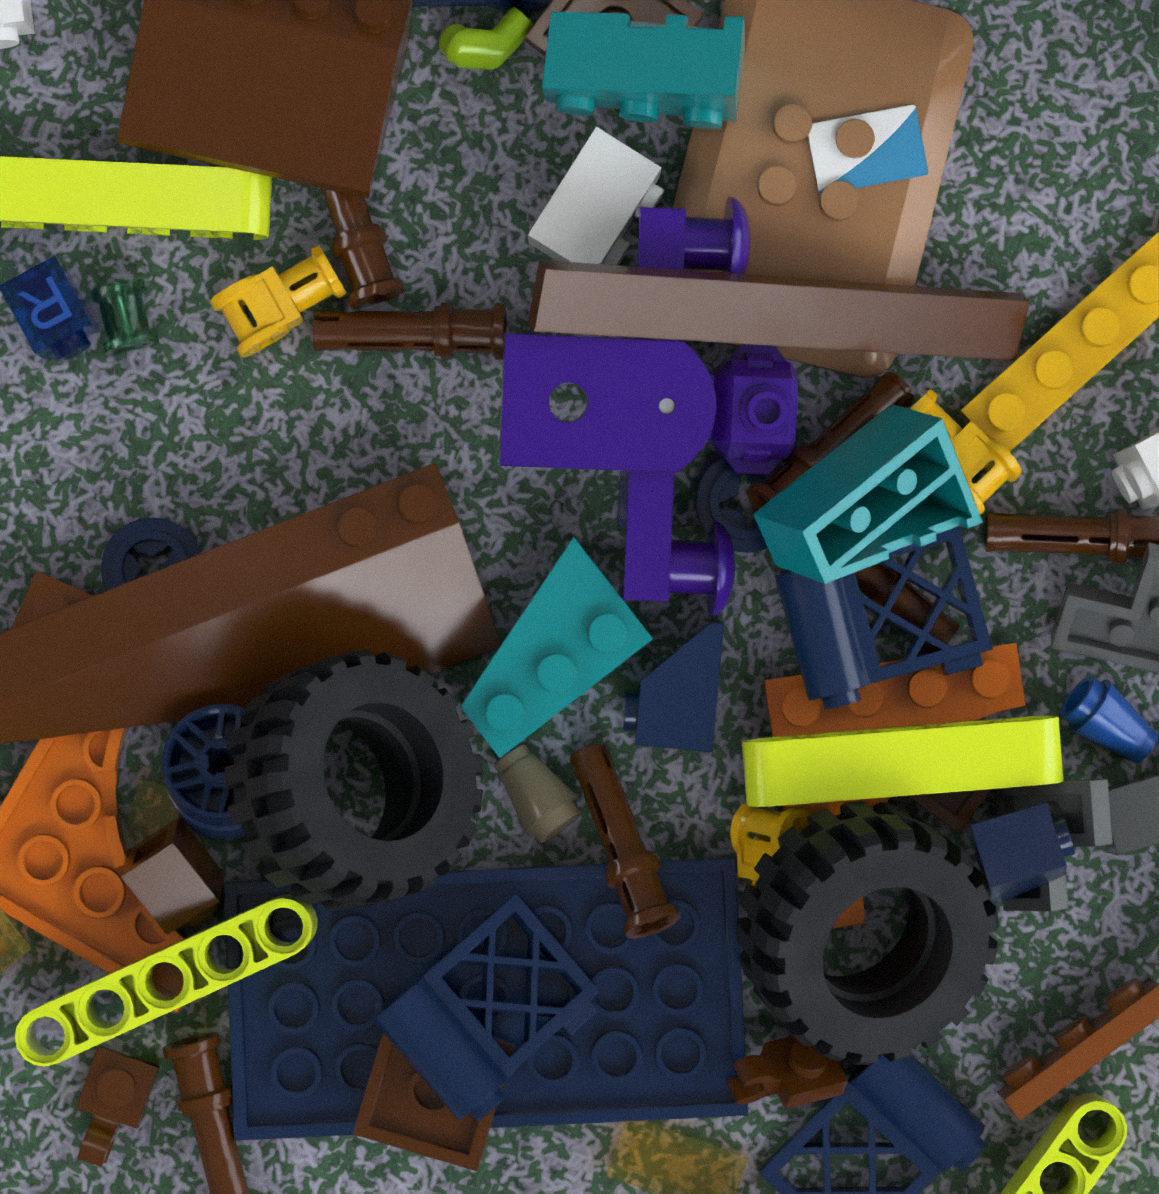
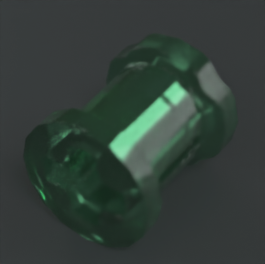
(124, 316)

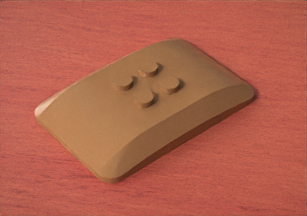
(817, 66)

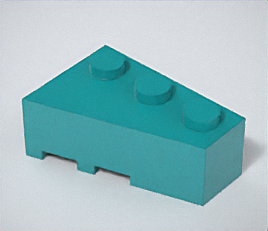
(644, 67)
(868, 497)
(554, 653)

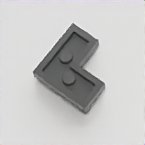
(1113, 624)
(1088, 819)

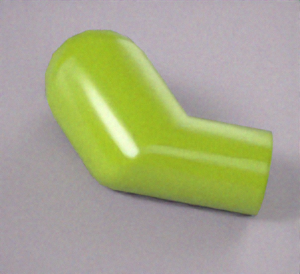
(485, 48)

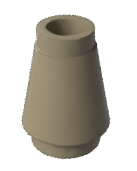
(537, 794)

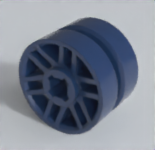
(190, 758)

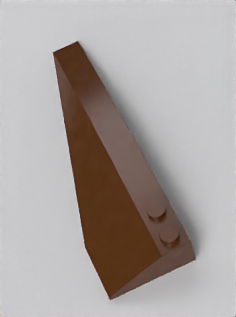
(222, 625)

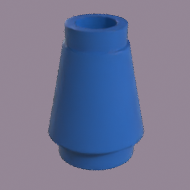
(1108, 719)

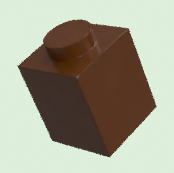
(174, 877)

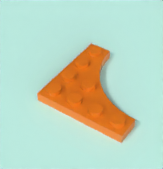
(899, 701)
(67, 857)

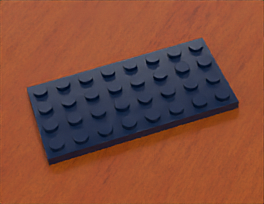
(650, 1052)

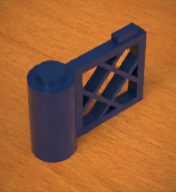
(838, 644)
(454, 1048)
(905, 1107)

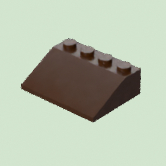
(269, 85)

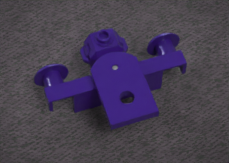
(655, 411)

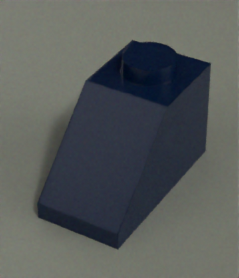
(679, 696)
(1021, 851)

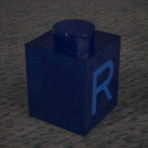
(50, 310)

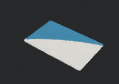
(894, 156)

